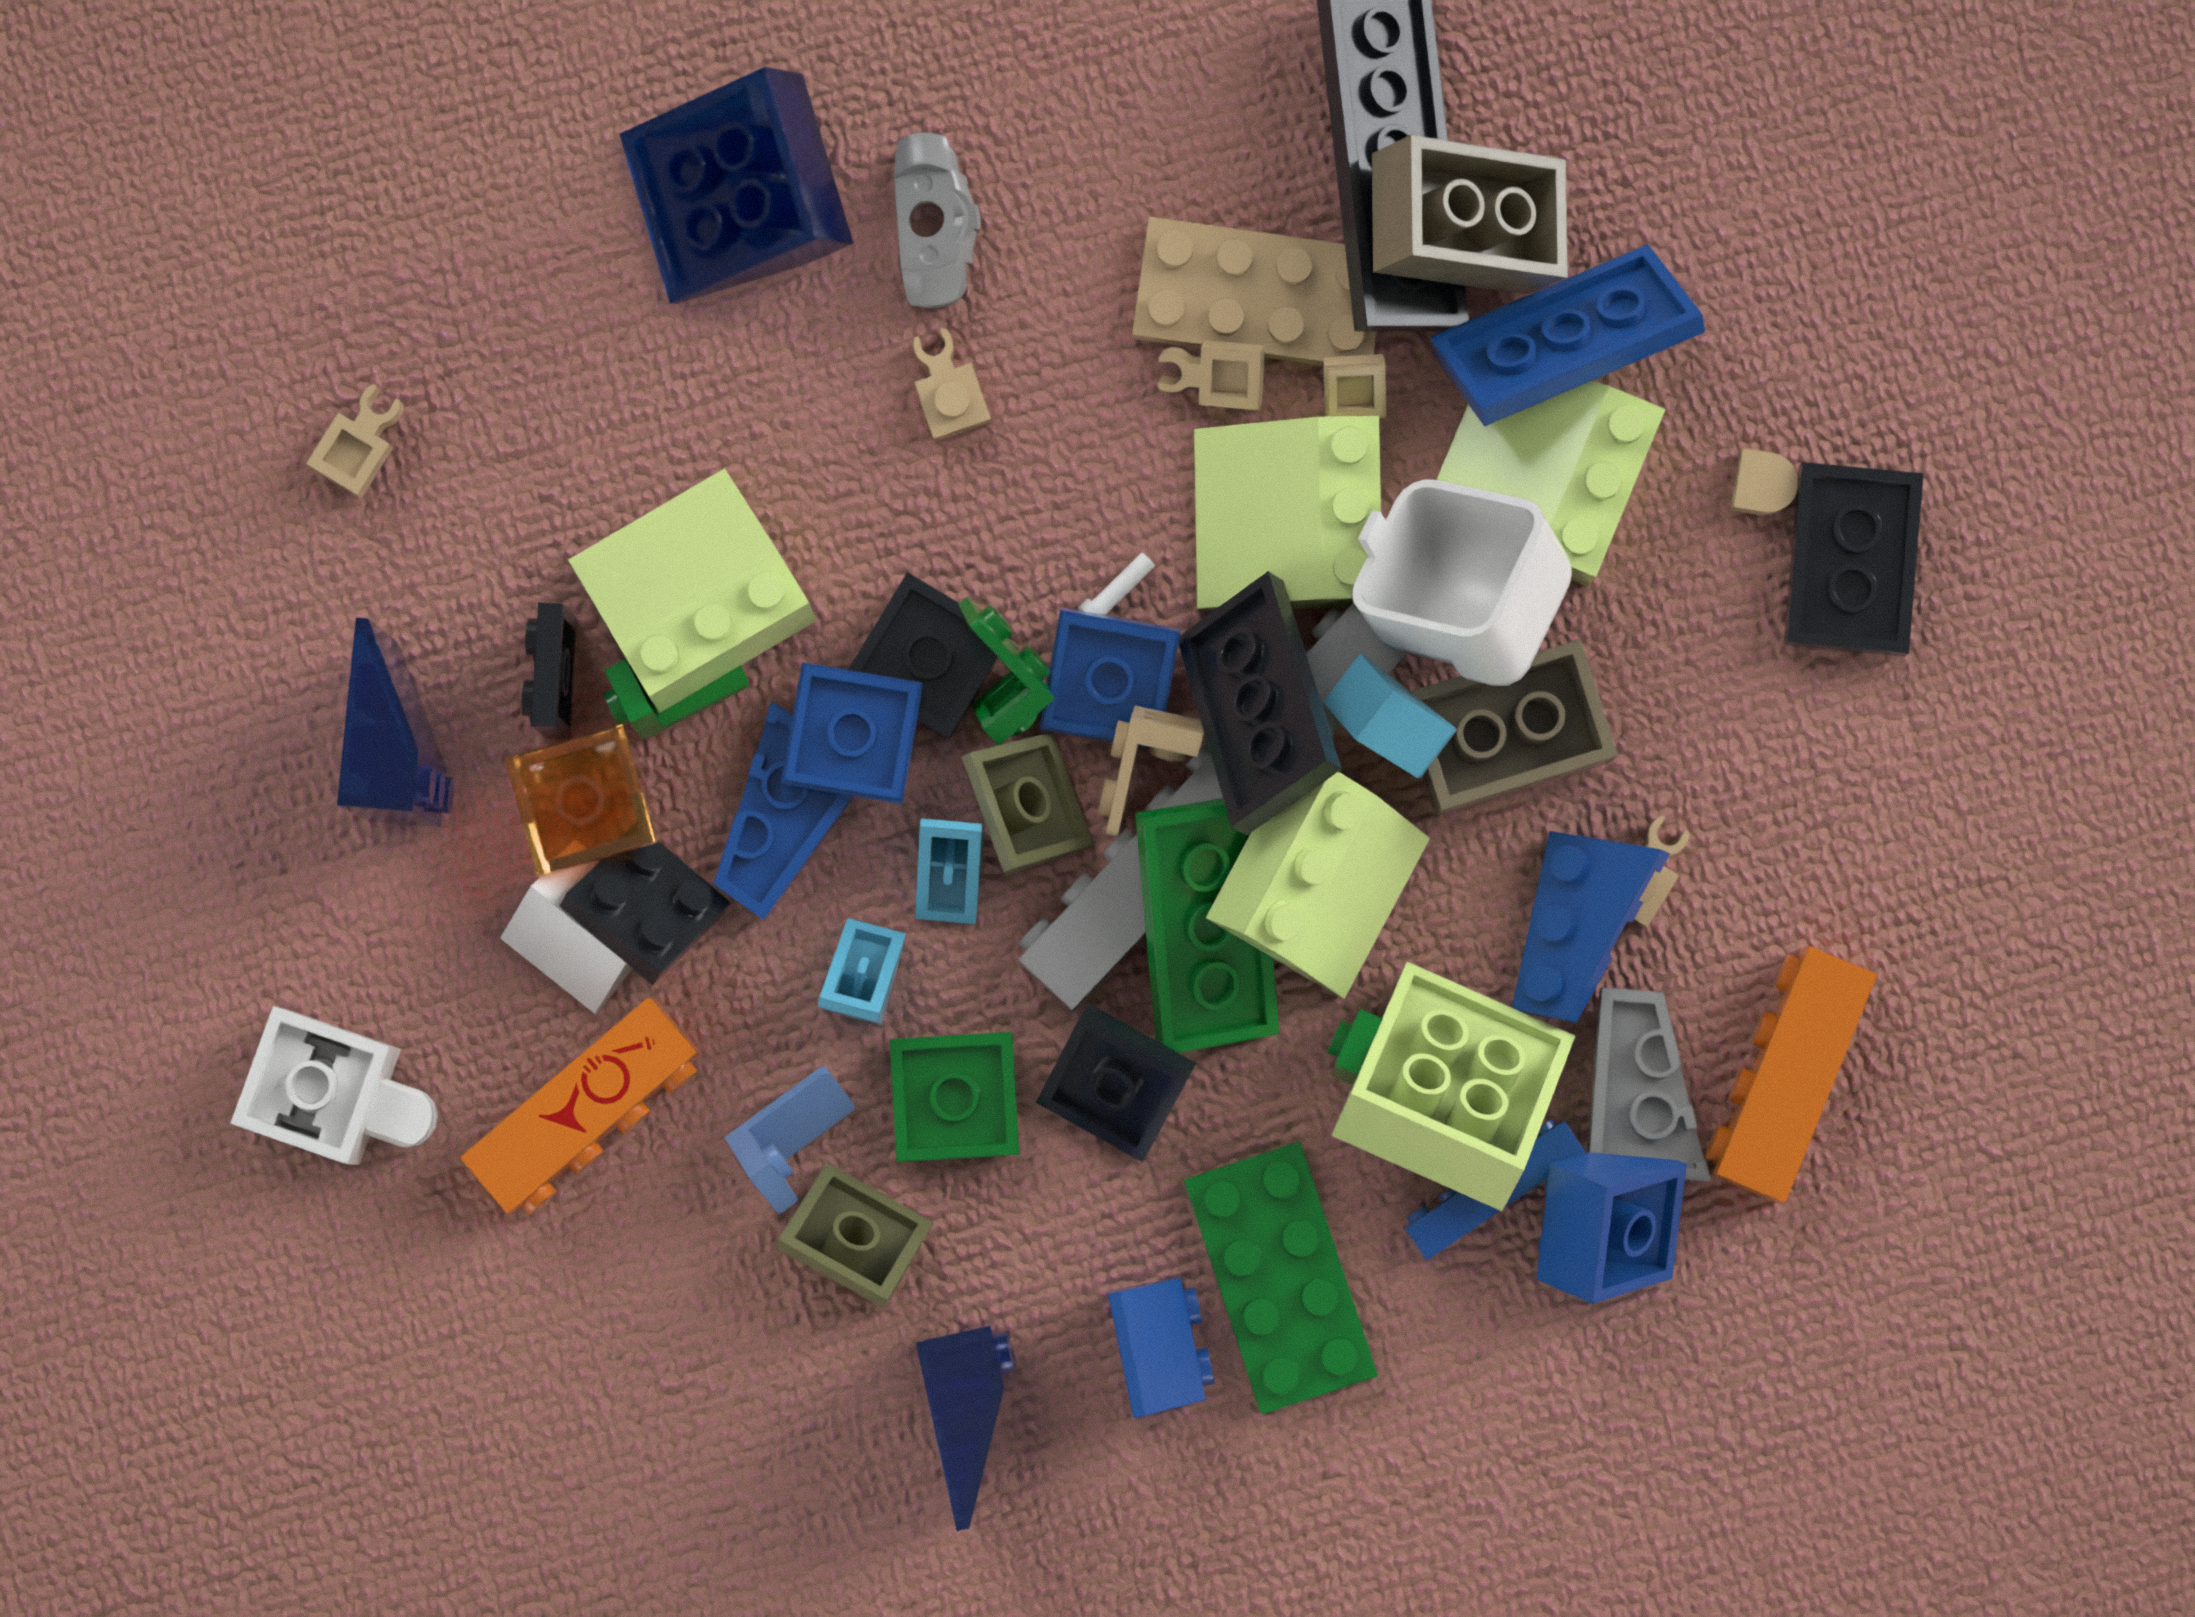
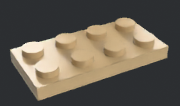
(1246, 290)

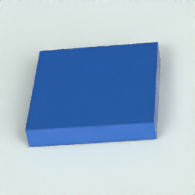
(1105, 670)
(852, 733)

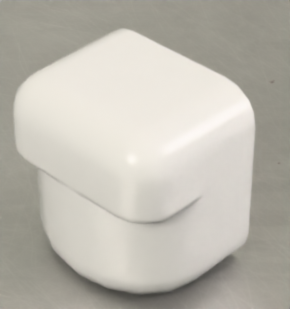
(1462, 579)

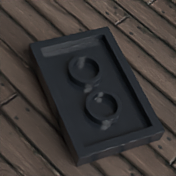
(1853, 559)

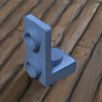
(784, 1129)

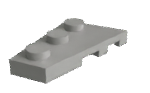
(1639, 1084)

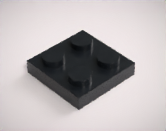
(929, 642)
(550, 693)
(645, 907)
(1115, 1082)

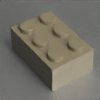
(1469, 215)
(1517, 732)

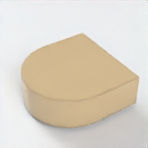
(1763, 483)

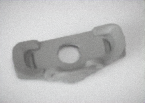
(934, 265)

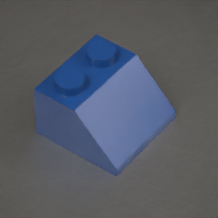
(1610, 1224)
(1159, 1346)

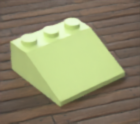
(1567, 457)
(1285, 504)
(693, 590)
(1321, 881)
(1454, 1086)

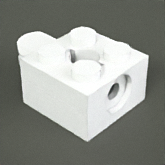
(329, 1091)

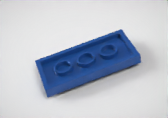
(1567, 335)

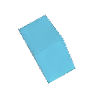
(1388, 717)
(949, 870)
(862, 971)

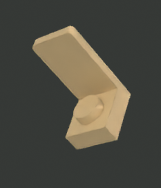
(1168, 737)

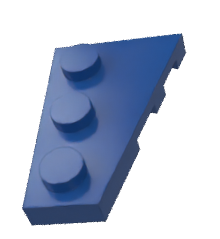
(774, 826)
(1578, 913)

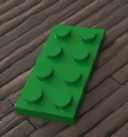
(1202, 977)
(1280, 1277)

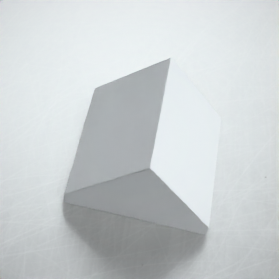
(561, 944)

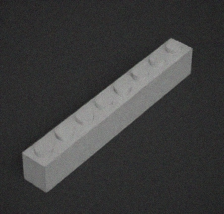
(1108, 912)

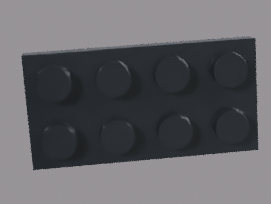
(1258, 703)

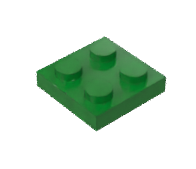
(954, 1097)

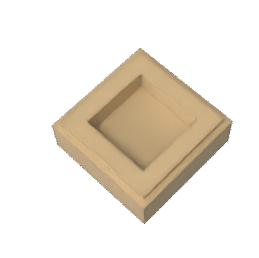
(1354, 385)

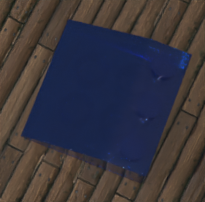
(736, 185)
(389, 749)
(965, 1394)

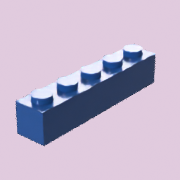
(1460, 1214)

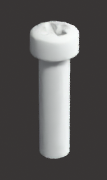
(1119, 586)

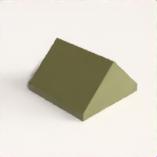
(1027, 803)
(854, 1235)

